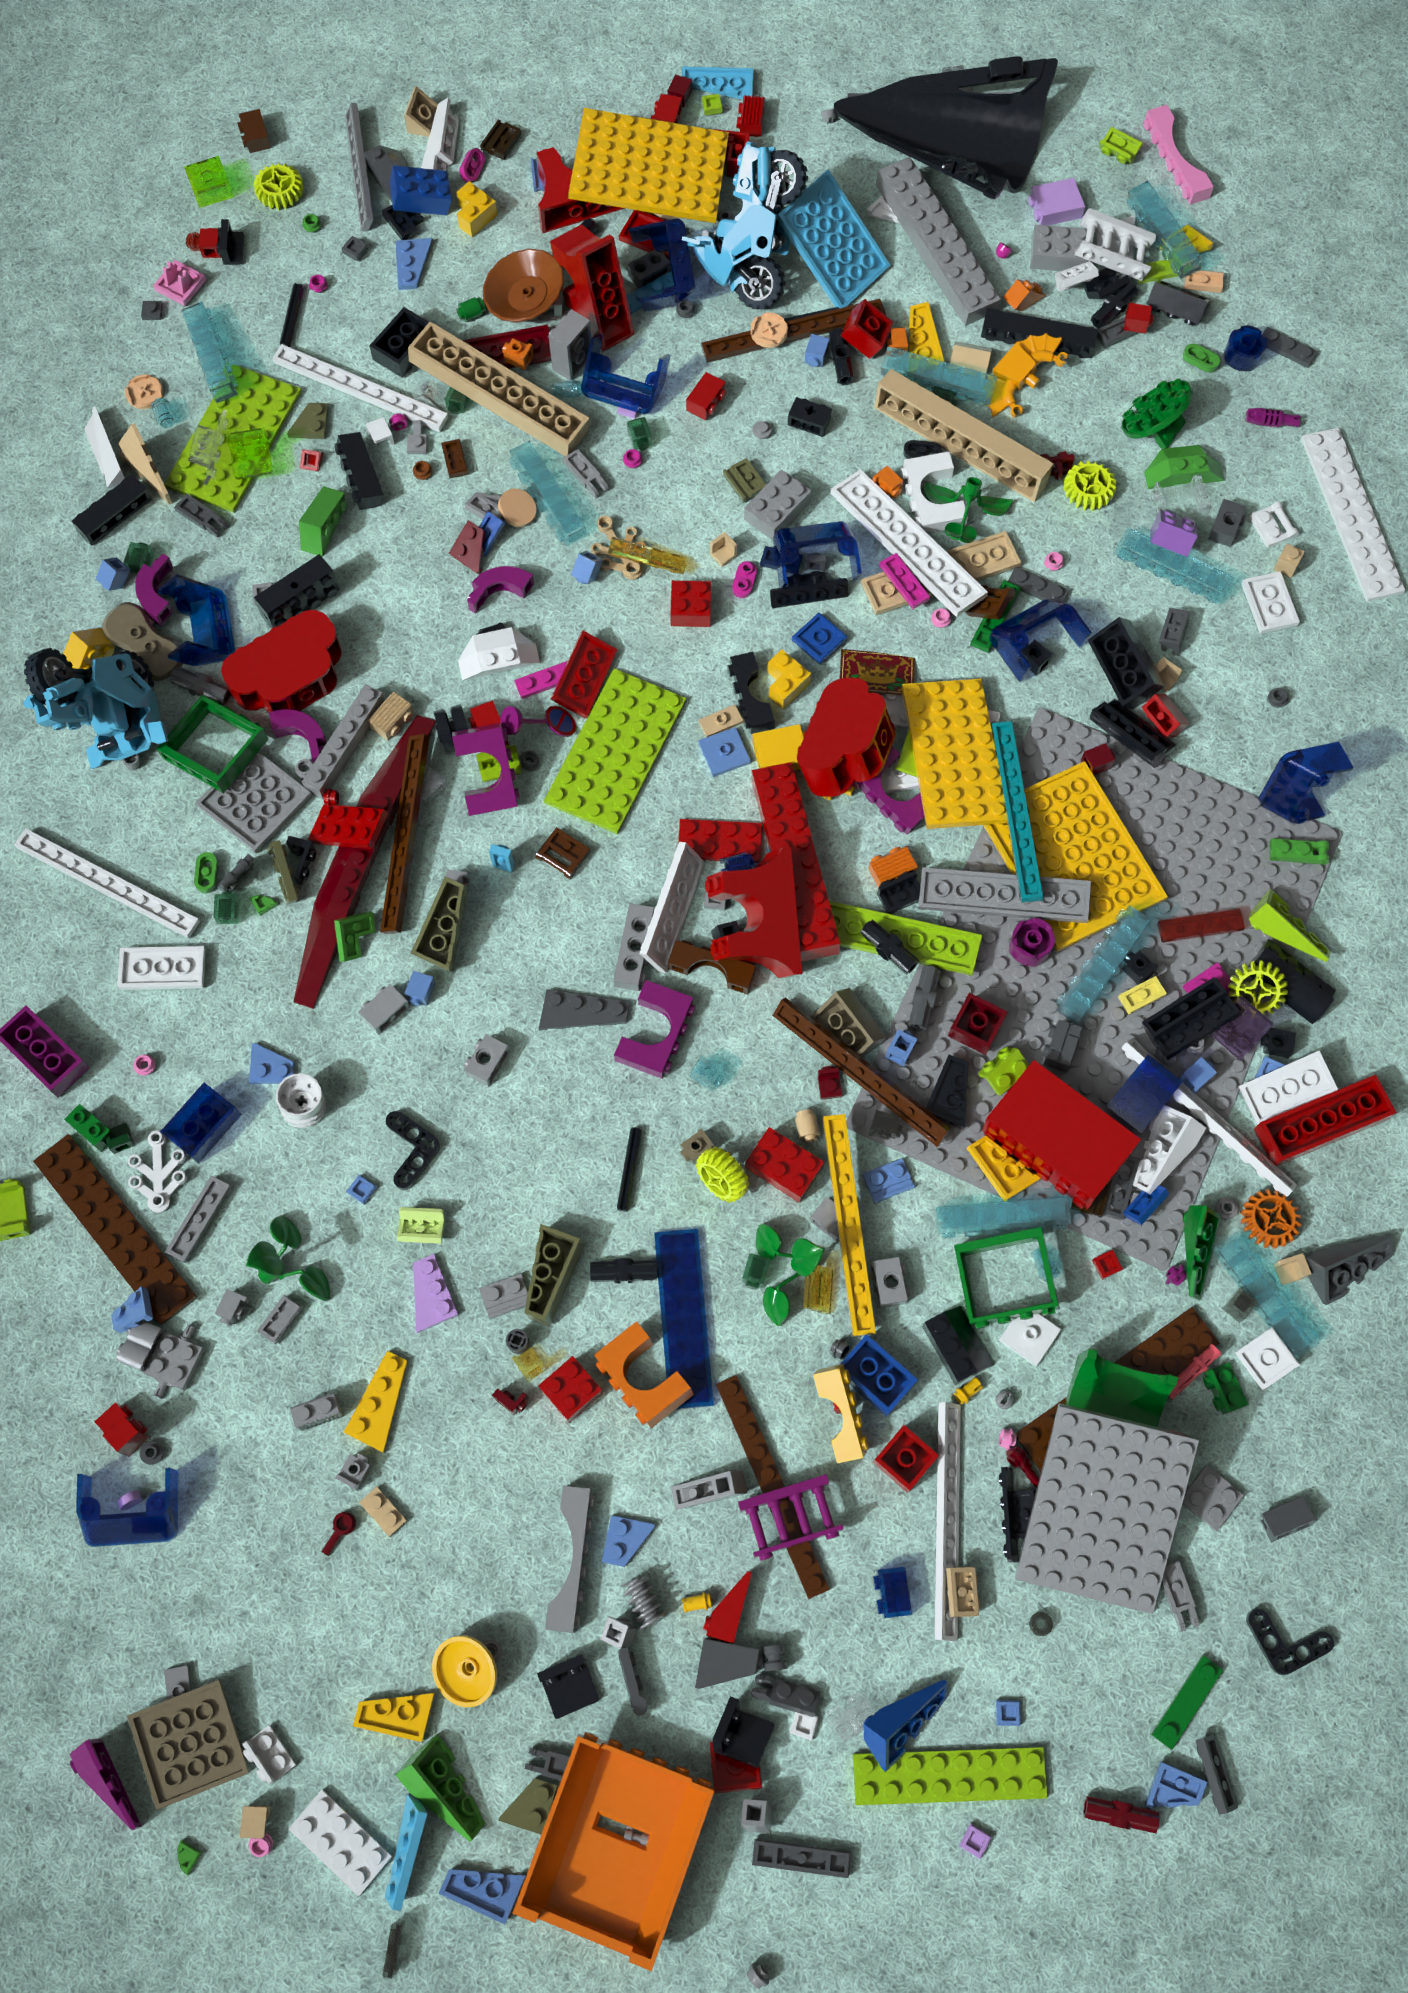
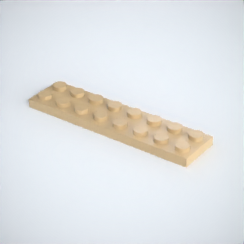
(978, 558)

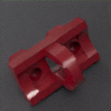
(1063, 463)

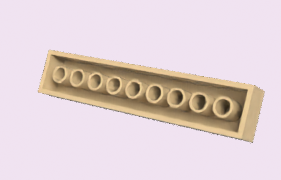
(498, 389)
(963, 435)

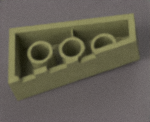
(442, 926)
(551, 1272)

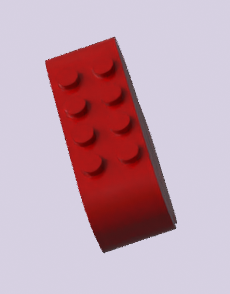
(286, 665)
(845, 738)

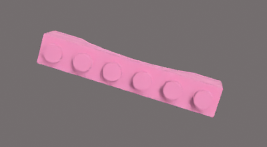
(1193, 182)

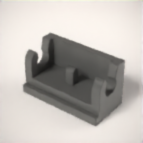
(1174, 630)
(1287, 1519)

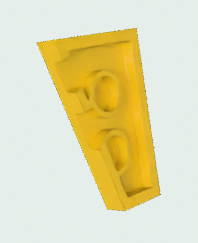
(1001, 1170)
(397, 1716)

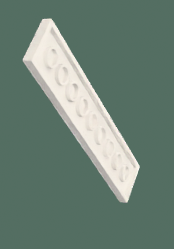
(1352, 515)
(903, 536)

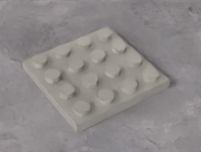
(255, 802)

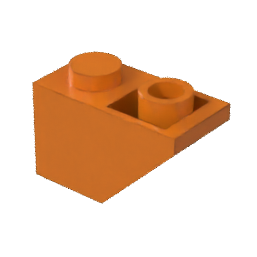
(1023, 294)

